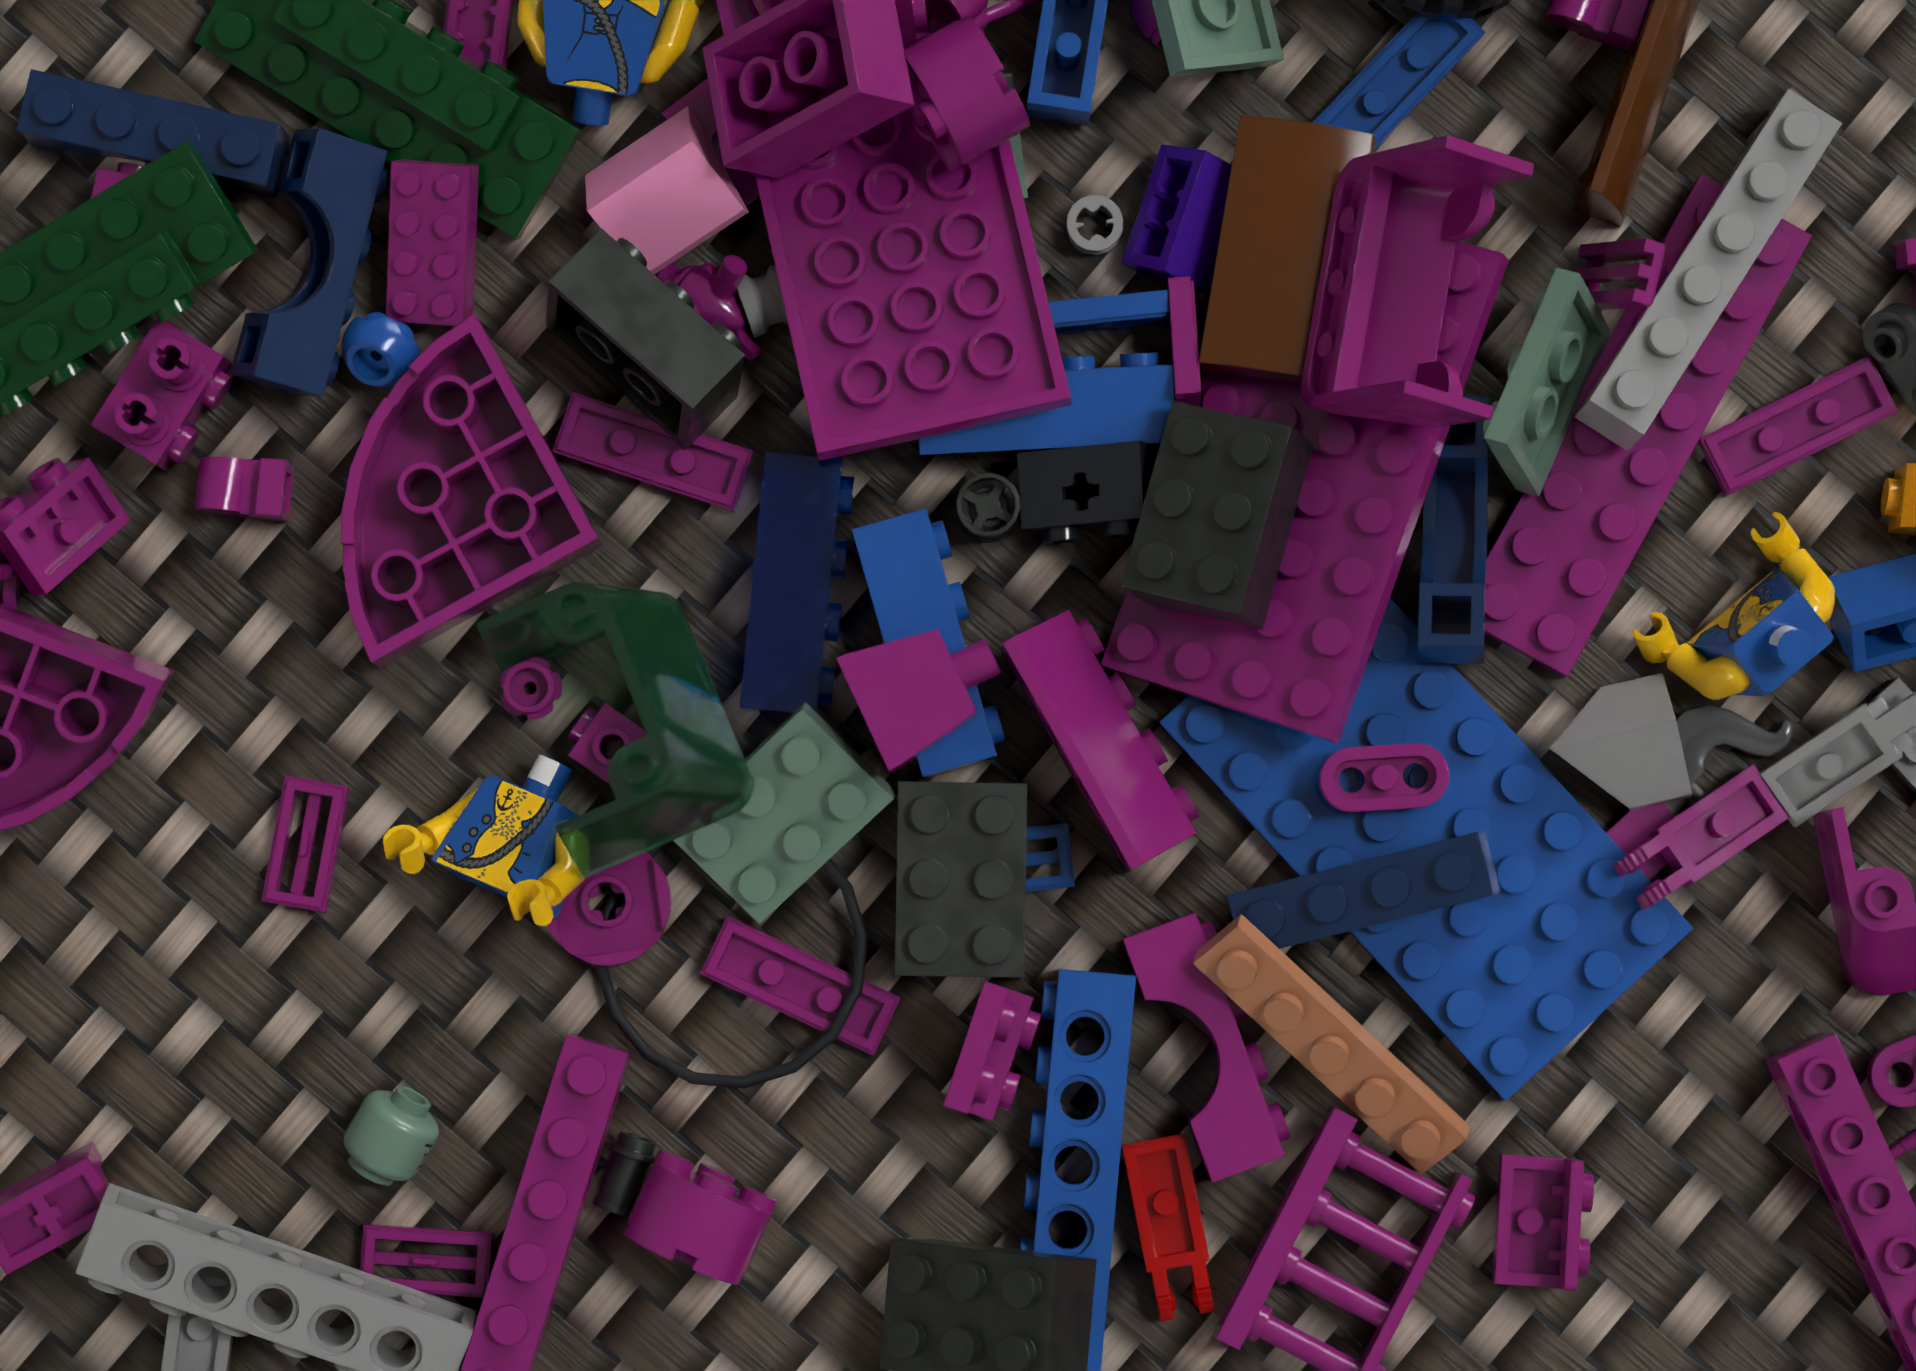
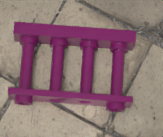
(1310, 1204)

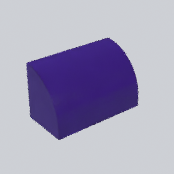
(1180, 217)

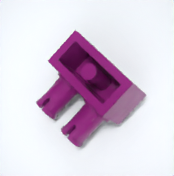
(164, 395)

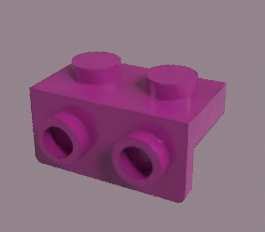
(1541, 1221)

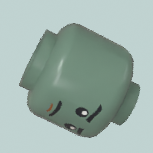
(391, 1135)

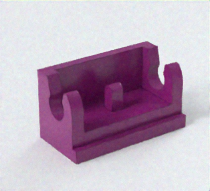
(50, 1207)

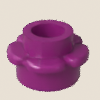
(533, 705)

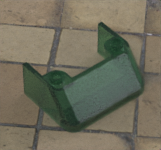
(688, 763)

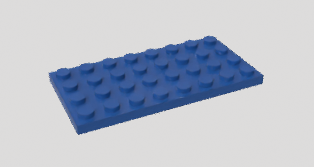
(1493, 974)

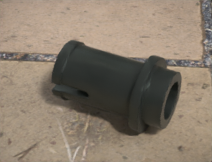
(625, 1173)

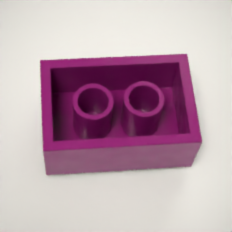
(805, 81)

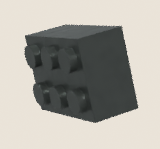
(645, 337)
(1217, 514)
(961, 879)
(985, 1308)

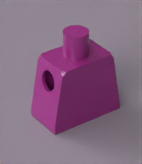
(915, 691)

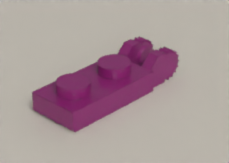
(1707, 834)

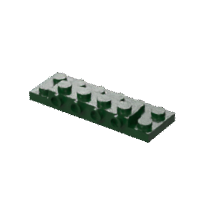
(400, 92)
(111, 267)

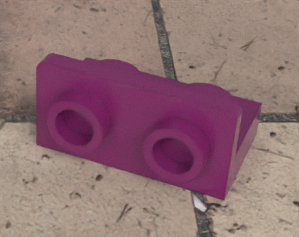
(57, 522)

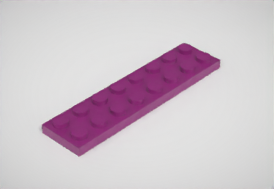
(1576, 540)

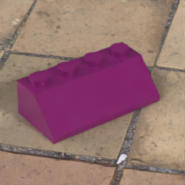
(1098, 739)

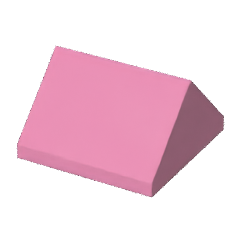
(664, 192)

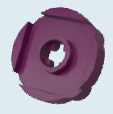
(636, 924)

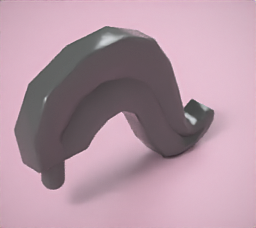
(1714, 726)

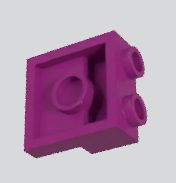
(982, 1070)

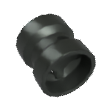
(984, 499)

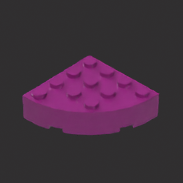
(452, 499)
(64, 711)

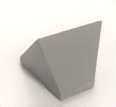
(1629, 743)

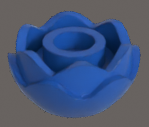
(378, 349)

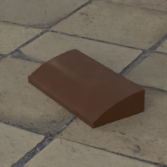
(1635, 110)
(1273, 245)

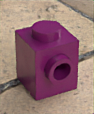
(600, 737)

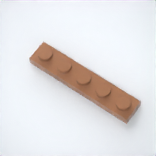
(1331, 1044)

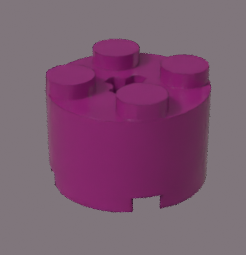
(962, 93)
(699, 1217)

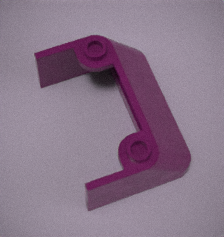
(1390, 280)
(1870, 913)

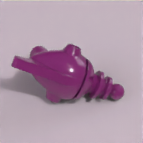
(716, 296)

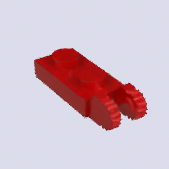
(1168, 1217)

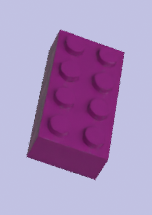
(432, 241)

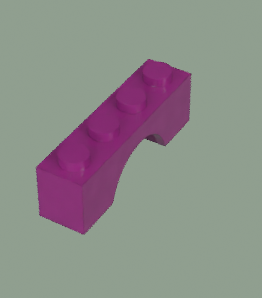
(1234, 1123)

